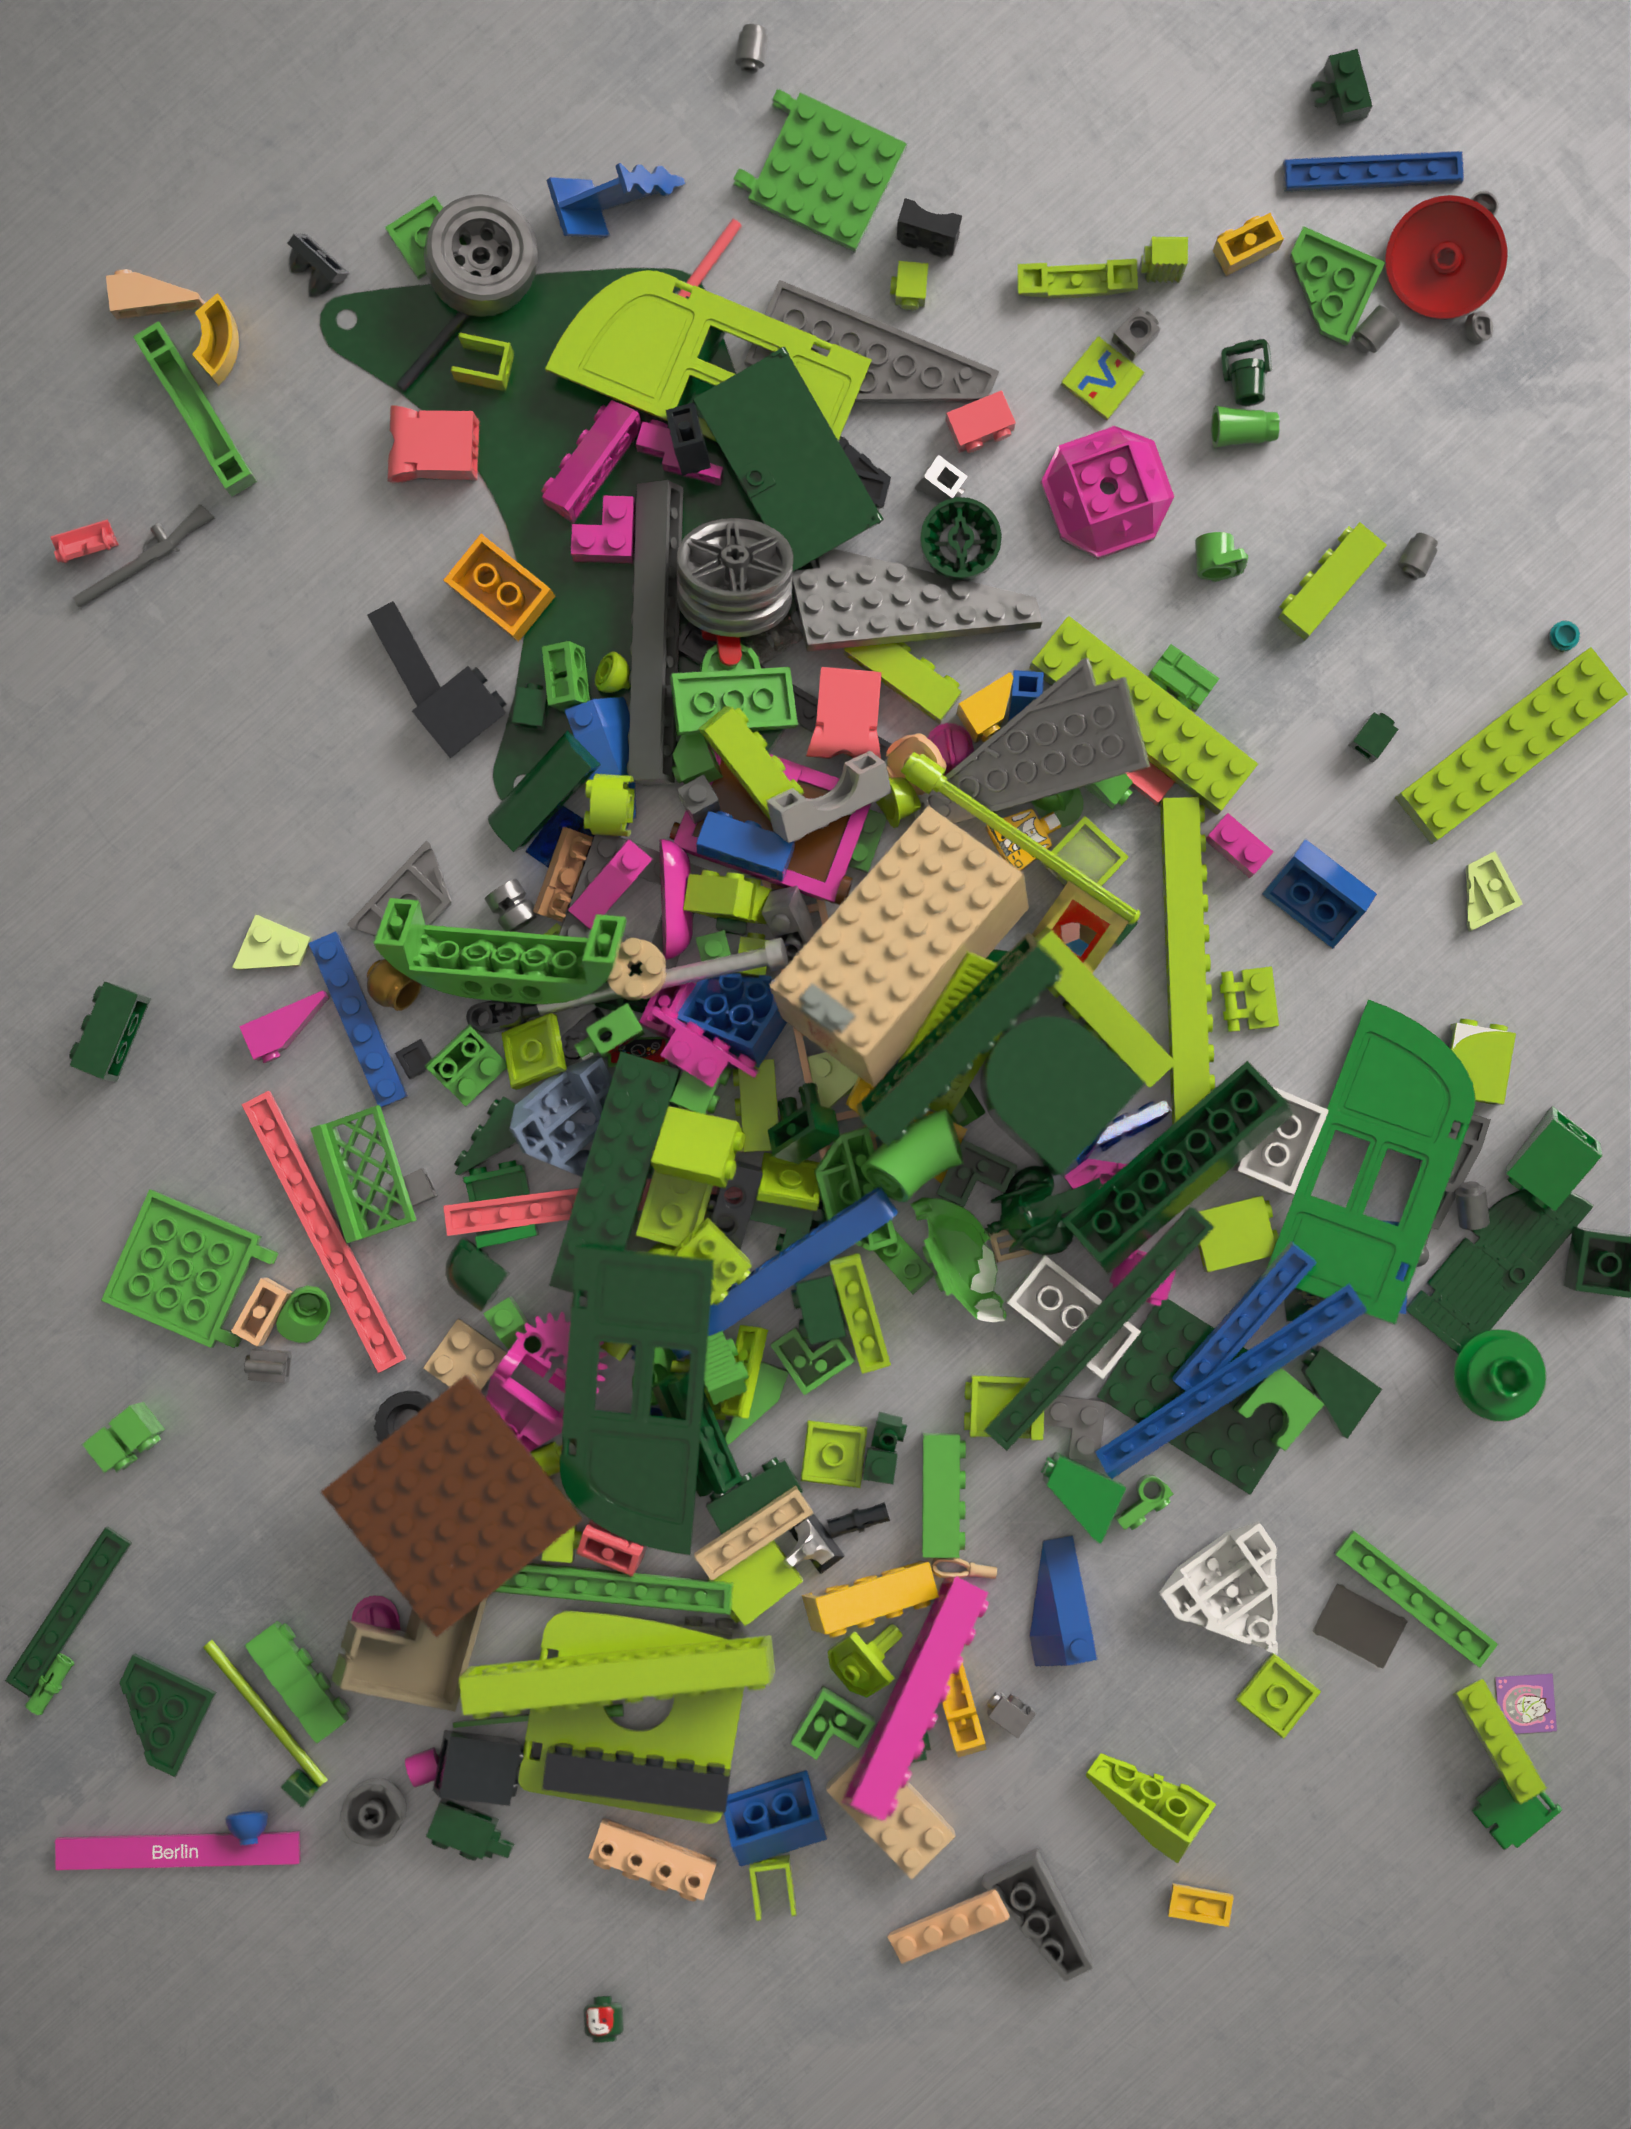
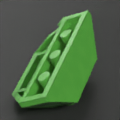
(843, 1183)

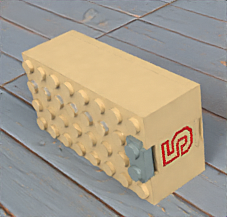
(896, 944)

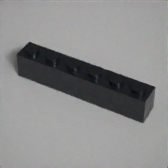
(636, 1778)

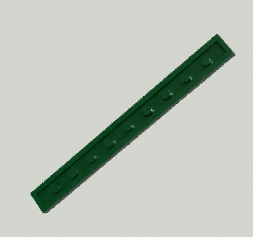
(1099, 1327)

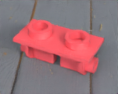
(83, 541)

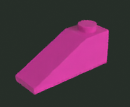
(610, 883)
(278, 1029)

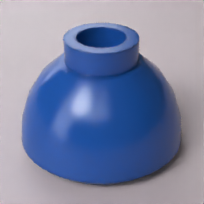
(247, 1825)

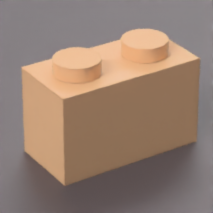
(261, 1312)

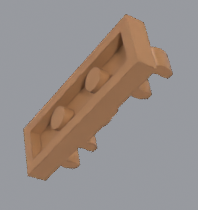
(563, 874)

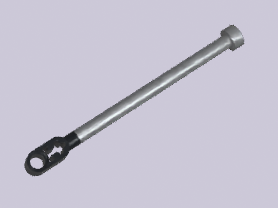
(772, 955)

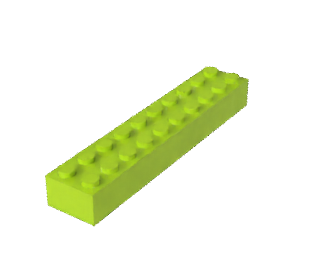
(617, 1676)

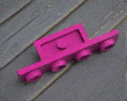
(697, 1053)

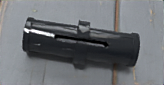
(858, 1520)

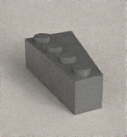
(1041, 1913)

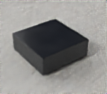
(414, 1058)

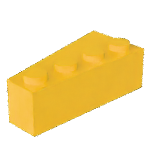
(871, 1598)

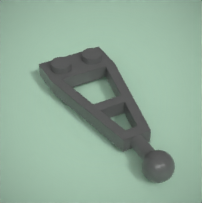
(1475, 1137)

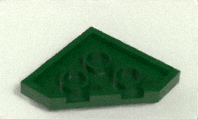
(164, 1711)

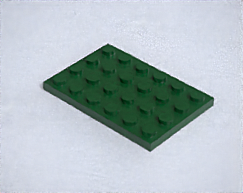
(1143, 1384)

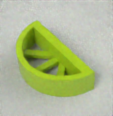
(860, 1313)

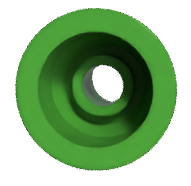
(1243, 426)

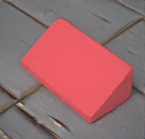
(1151, 783)

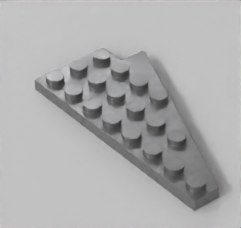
(901, 364)
(877, 602)
(1055, 744)

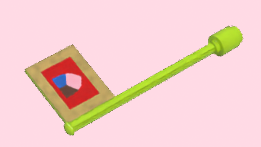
(1083, 914)

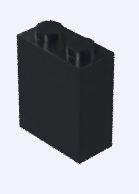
(460, 710)
(477, 1768)

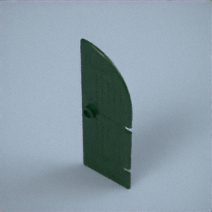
(1488, 1276)

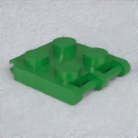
(1513, 1821)

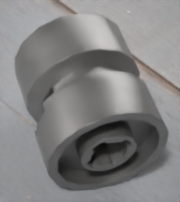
(519, 914)

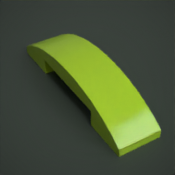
(1077, 280)

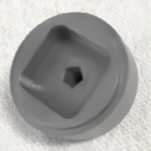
(1479, 327)

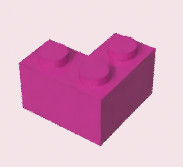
(610, 541)

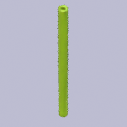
(265, 1713)

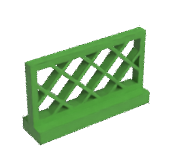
(344, 1187)

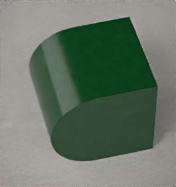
(1054, 1088)

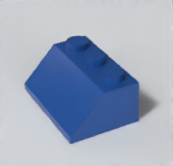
(1319, 894)
(773, 1818)

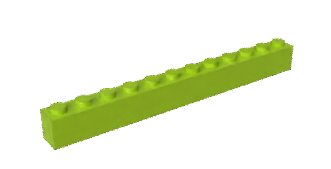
(1185, 952)

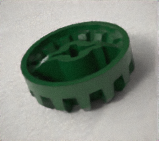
(960, 512)

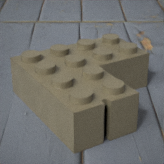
(410, 1663)

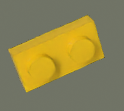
(1200, 1905)

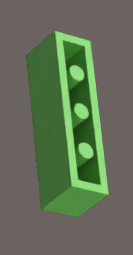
(941, 1495)

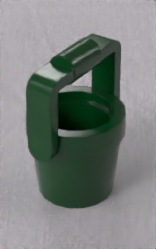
(1247, 374)

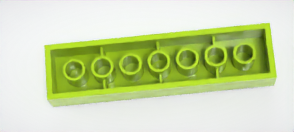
(1172, 734)
(1511, 745)

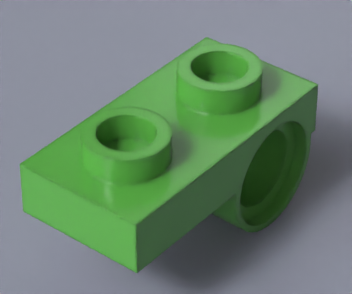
(905, 1264)
(1134, 1514)

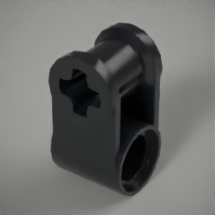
(579, 1032)

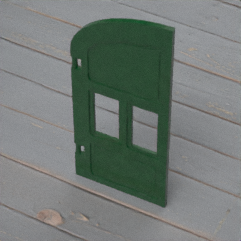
(636, 1468)

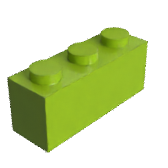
(757, 1105)

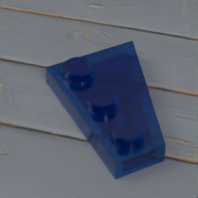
(1129, 1125)

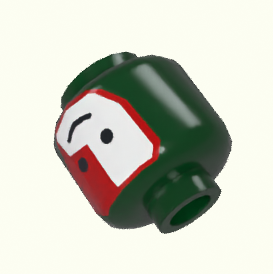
(603, 2019)

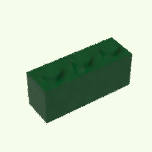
(752, 1494)

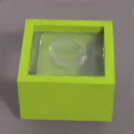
(1089, 852)

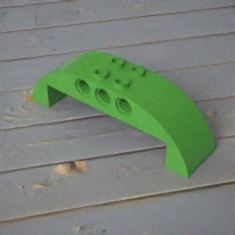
(498, 962)

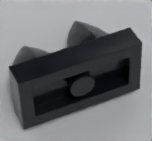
(326, 269)

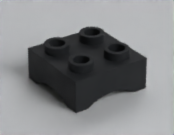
(927, 229)

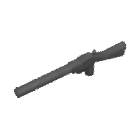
(165, 546)

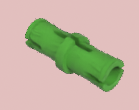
(49, 1684)

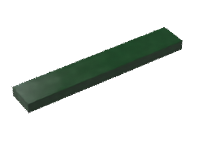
(68, 1611)

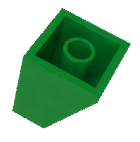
(1553, 1159)
(1084, 1492)

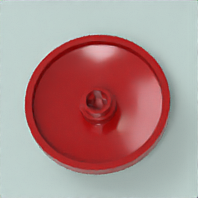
(1446, 257)

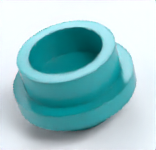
(1564, 635)

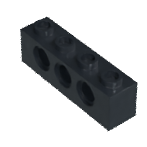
(747, 1178)

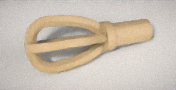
(973, 1569)

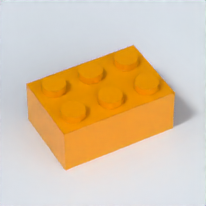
(499, 587)

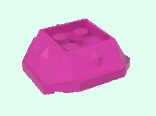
(1101, 521)

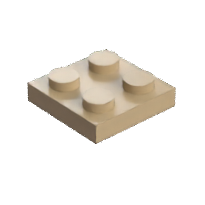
(464, 1353)

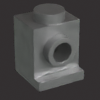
(941, 481)
(1009, 1713)

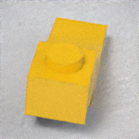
(963, 1716)

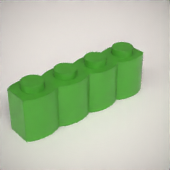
(297, 1682)

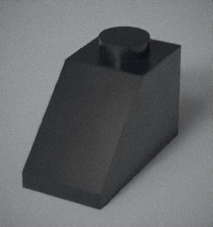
(688, 439)

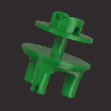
(1499, 1375)

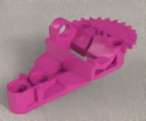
(521, 1409)

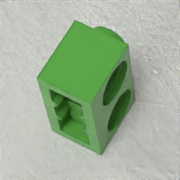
(565, 675)

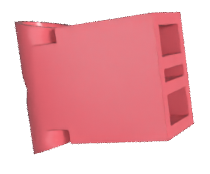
(433, 445)
(846, 713)

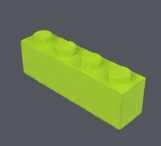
(1332, 581)
(909, 677)
(747, 757)
(1499, 1741)

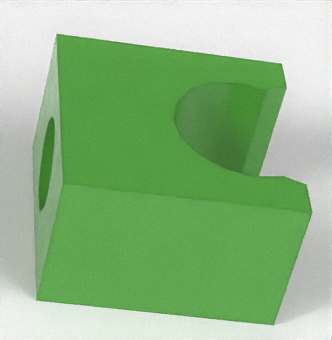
(1294, 1400)

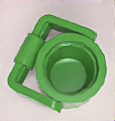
(1218, 557)

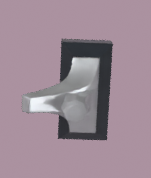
(813, 1544)

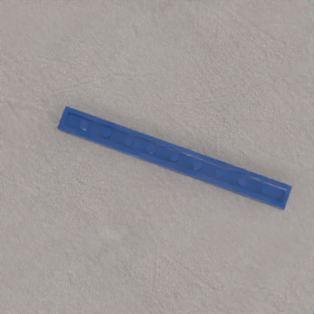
(1230, 1381)

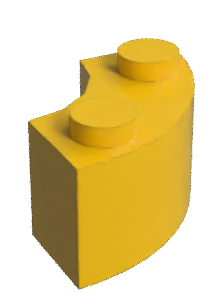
(218, 340)

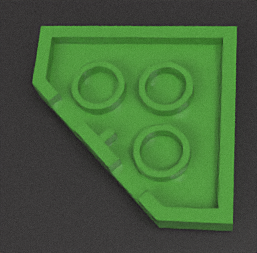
(1334, 281)

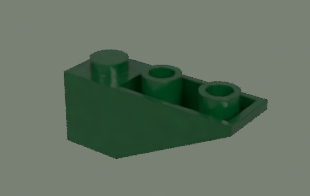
(489, 1139)

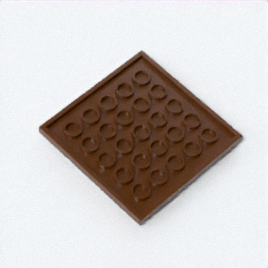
(451, 1505)

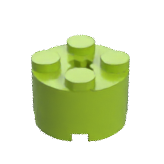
(609, 805)

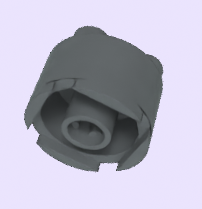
(368, 1829)

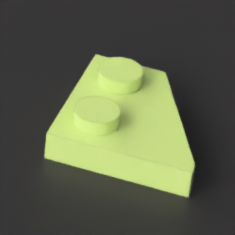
(1488, 891)
(271, 946)
(831, 1077)

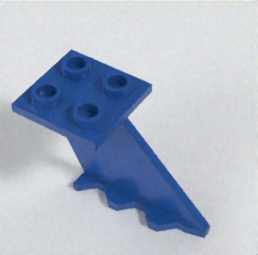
(581, 204)

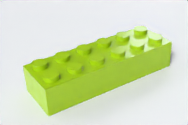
(1105, 1014)

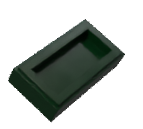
(300, 1787)

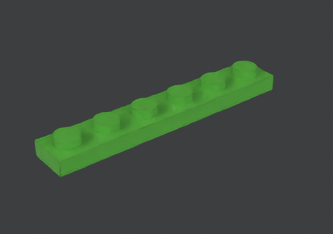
(1416, 1598)

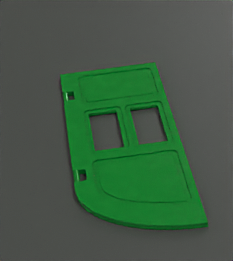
(1400, 1095)

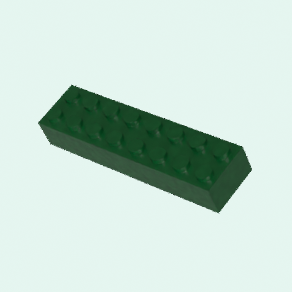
(959, 1039)
(617, 1162)
(1178, 1167)

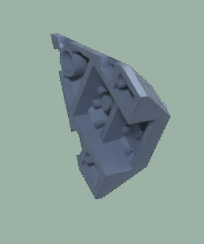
(563, 1115)

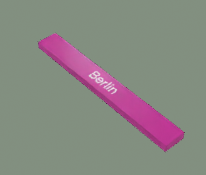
(175, 1851)

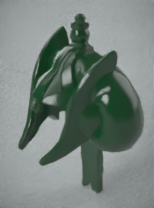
(1035, 1215)

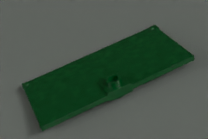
(788, 457)

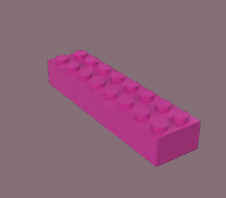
(915, 1698)

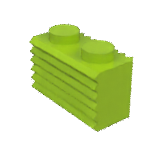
(1165, 259)

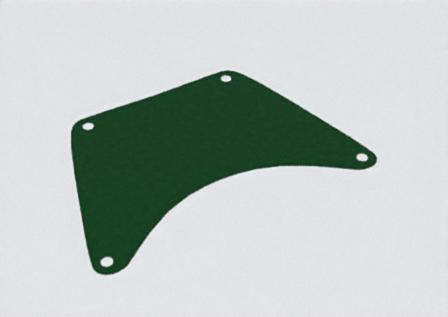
(520, 448)

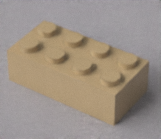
(913, 1831)

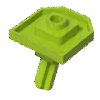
(860, 1663)

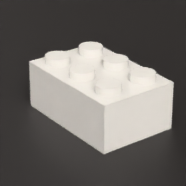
(1285, 1152)

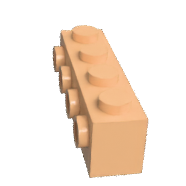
(652, 1859)

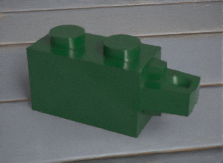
(787, 1216)
(467, 1831)

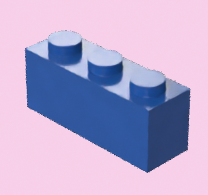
(744, 845)

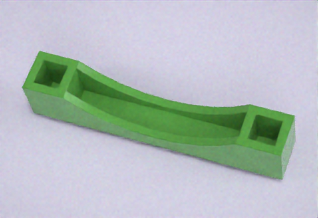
(195, 409)

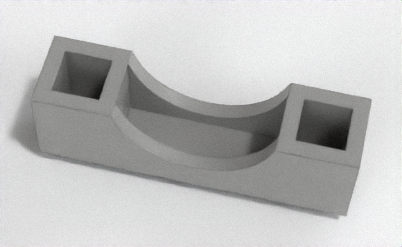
(861, 783)

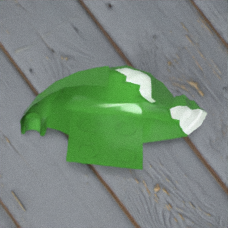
(957, 1250)

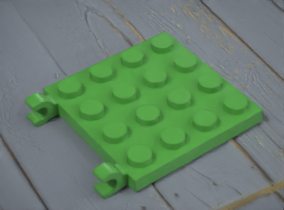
(824, 170)
(183, 1269)

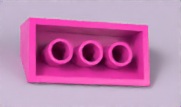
(592, 460)

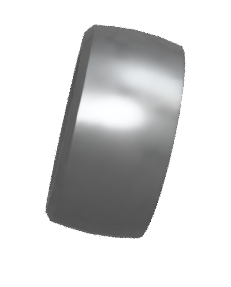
(471, 286)

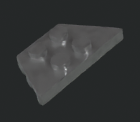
(415, 880)

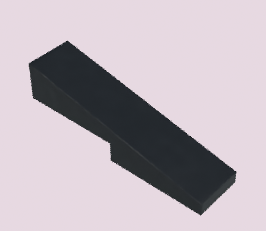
(404, 652)

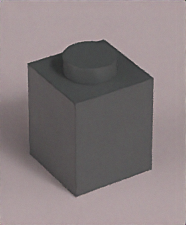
(698, 798)

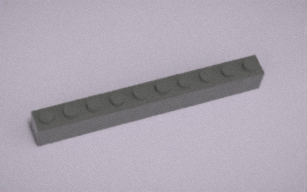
(654, 632)

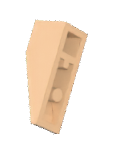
(140, 295)

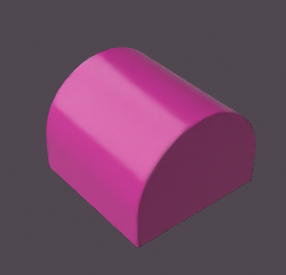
(422, 1767)

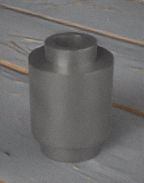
(752, 48)
(1418, 556)

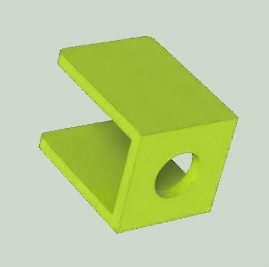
(489, 346)

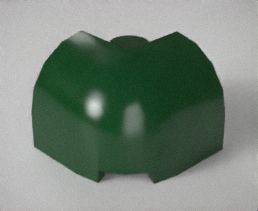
(474, 1274)

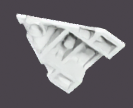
(1230, 1587)

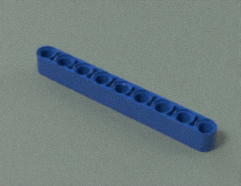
(800, 1260)

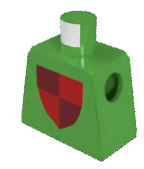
(624, 1030)

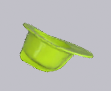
(900, 802)

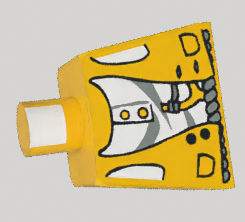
(1031, 826)

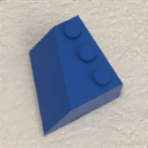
(736, 1012)

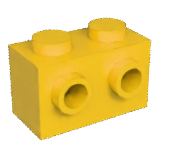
(1248, 243)

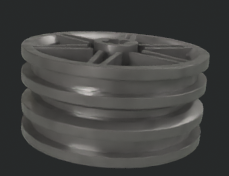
(734, 577)

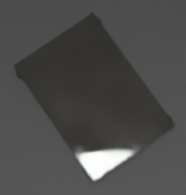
(1360, 1626)

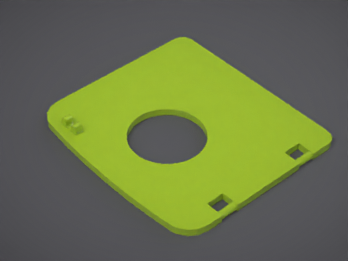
(695, 1728)

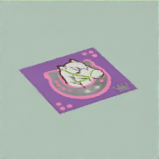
(1527, 1702)

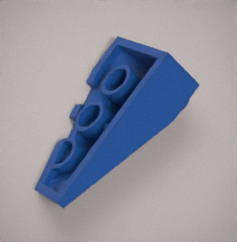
(603, 731)
(1060, 1618)

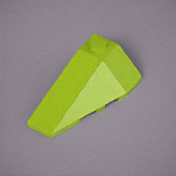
(1158, 1810)

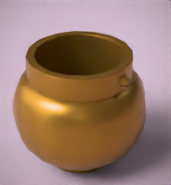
(390, 986)

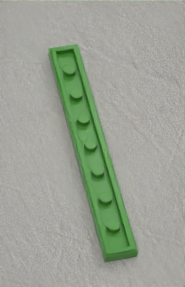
(621, 1588)

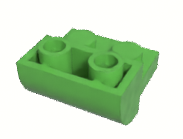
(467, 1065)

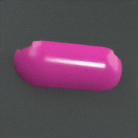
(676, 922)

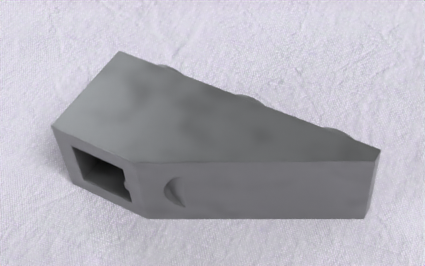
(789, 919)

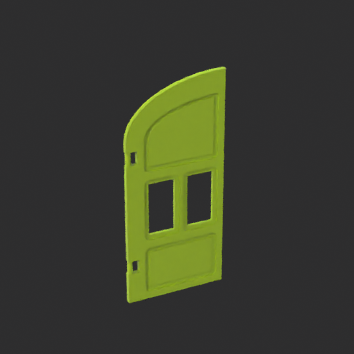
(645, 343)

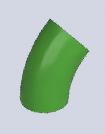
(916, 1158)

